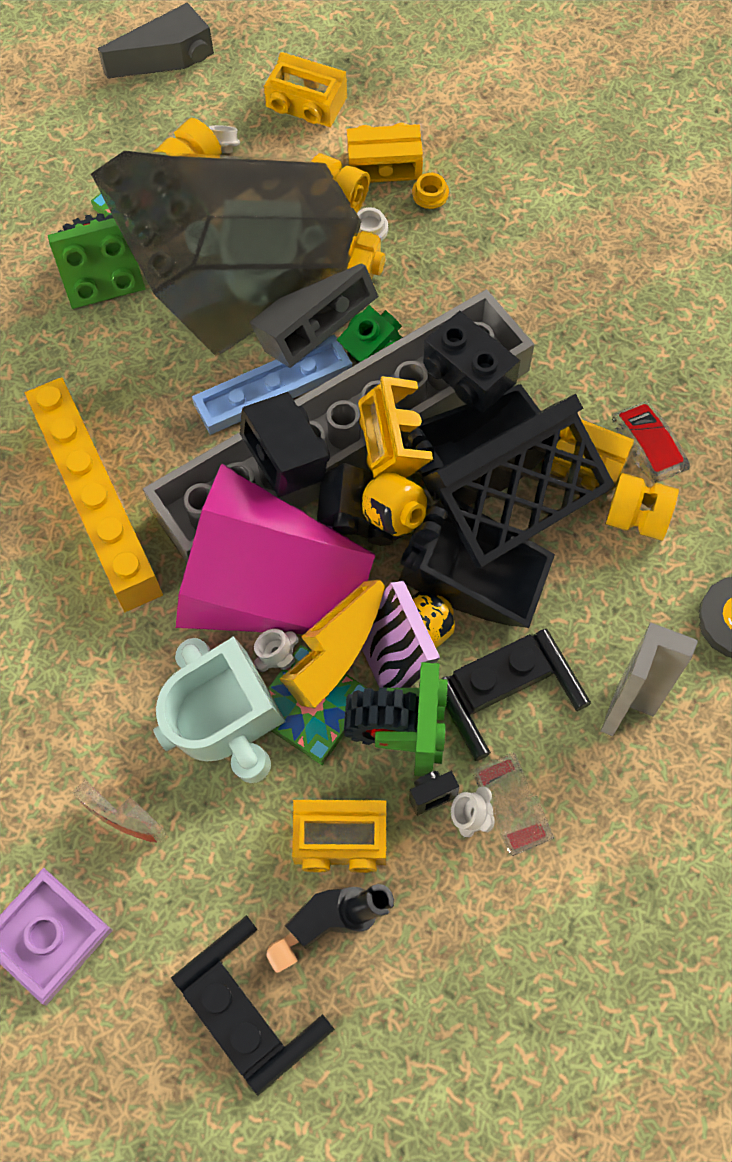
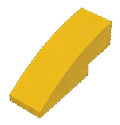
(334, 645)

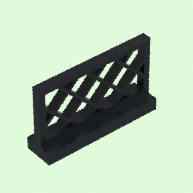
(496, 453)

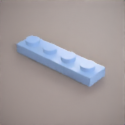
(223, 403)

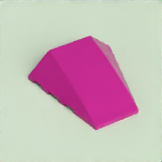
(264, 563)

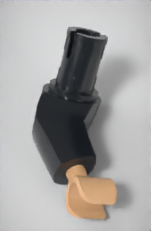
(331, 910)

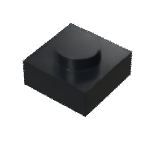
(432, 791)

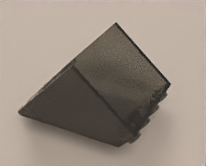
(227, 232)

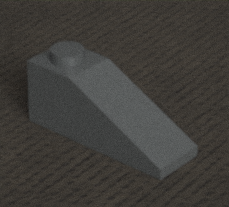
(160, 45)
(312, 314)

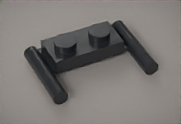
(503, 675)
(235, 1020)

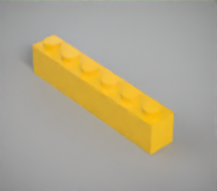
(94, 495)

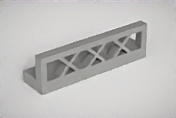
(650, 674)

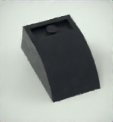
(466, 428)
(498, 592)

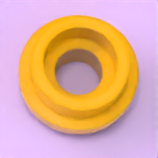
(430, 183)

